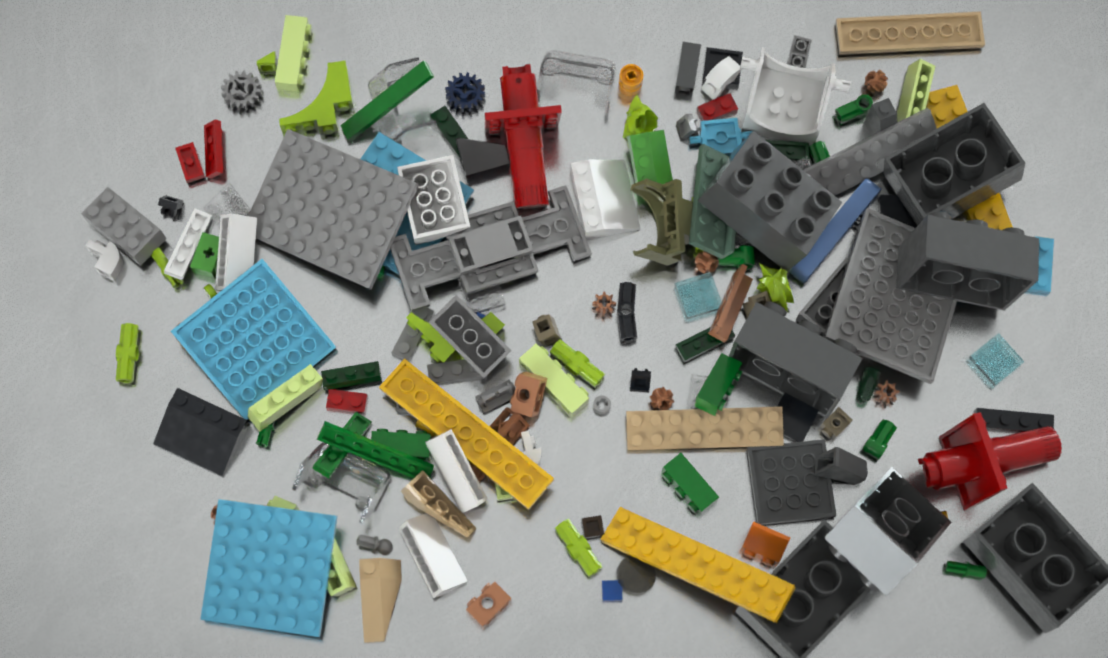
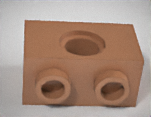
(536, 386)
(482, 615)

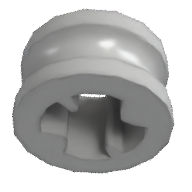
(597, 401)

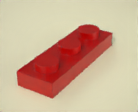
(213, 149)

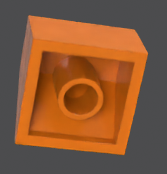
(764, 544)

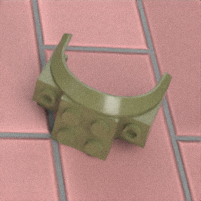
(672, 219)

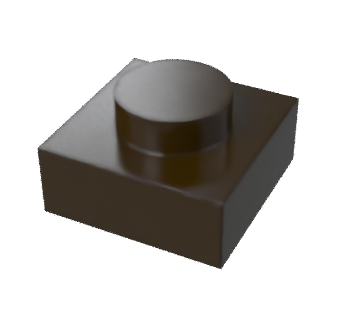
(592, 527)

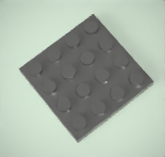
(787, 483)

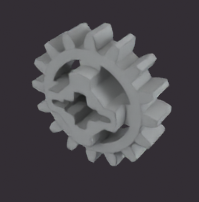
(245, 83)

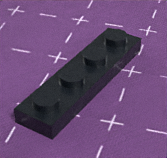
(1014, 420)

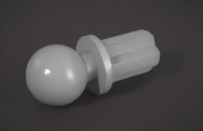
(383, 546)

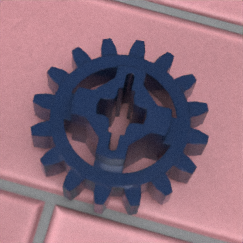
(471, 97)

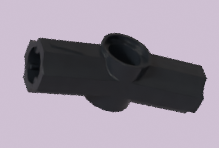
(627, 301)

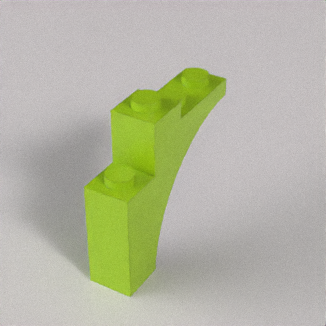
(321, 112)
(442, 348)

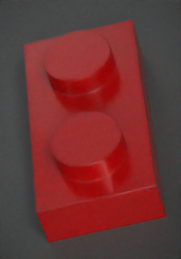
(717, 108)
(190, 162)
(346, 401)

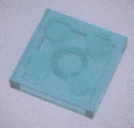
(698, 295)
(996, 359)

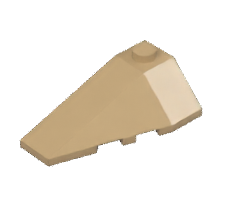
(431, 499)
(379, 588)

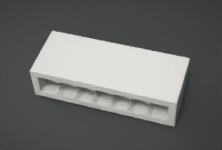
(234, 248)
(456, 471)
(432, 554)

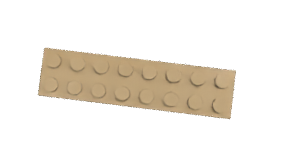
(910, 33)
(702, 430)

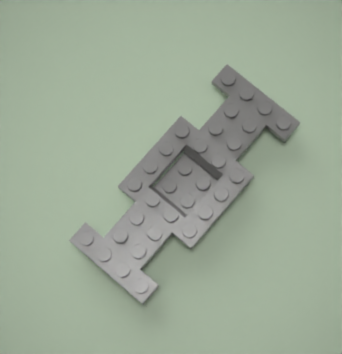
(492, 237)

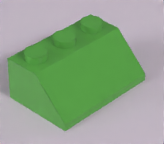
(650, 157)

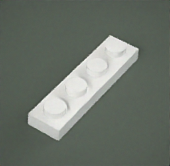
(187, 244)

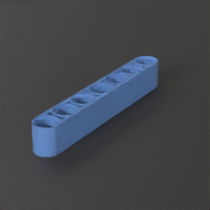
(836, 229)

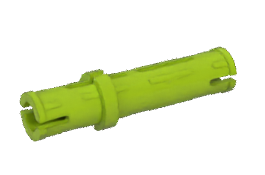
(162, 261)

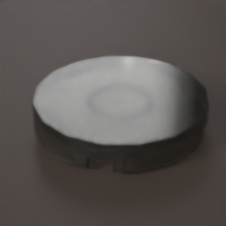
(635, 575)

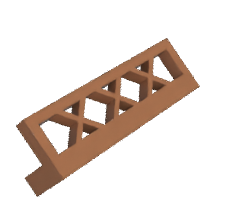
(731, 304)
(509, 430)

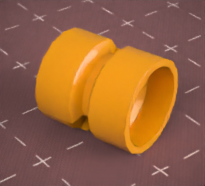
(630, 80)

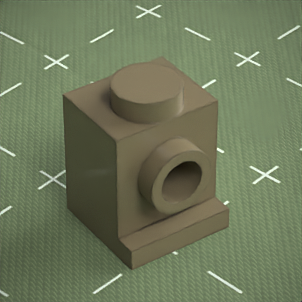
(761, 298)
(544, 334)
(841, 418)

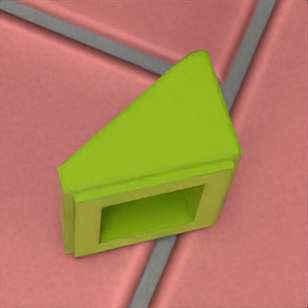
(268, 63)

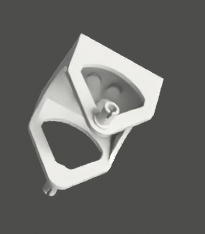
(788, 99)

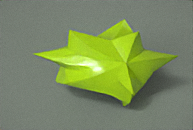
(639, 119)
(777, 285)

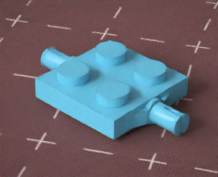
(720, 135)

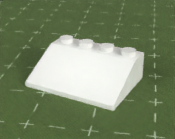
(604, 197)
(438, 202)

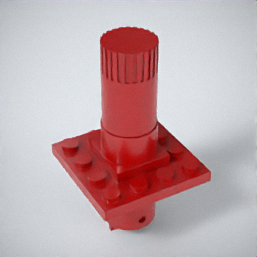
(523, 125)
(978, 462)

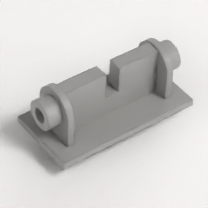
(496, 396)

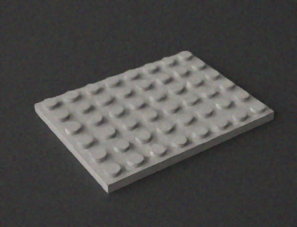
(331, 208)
(885, 322)

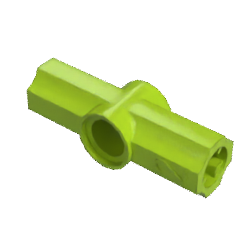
(127, 353)
(577, 363)
(578, 547)

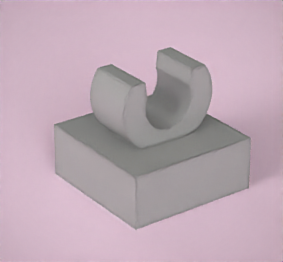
(687, 126)

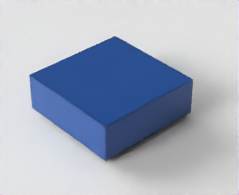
(611, 591)

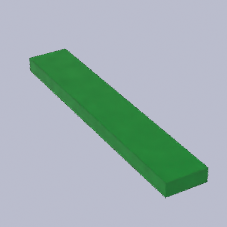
(387, 100)
(373, 451)

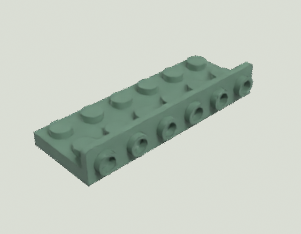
(706, 229)

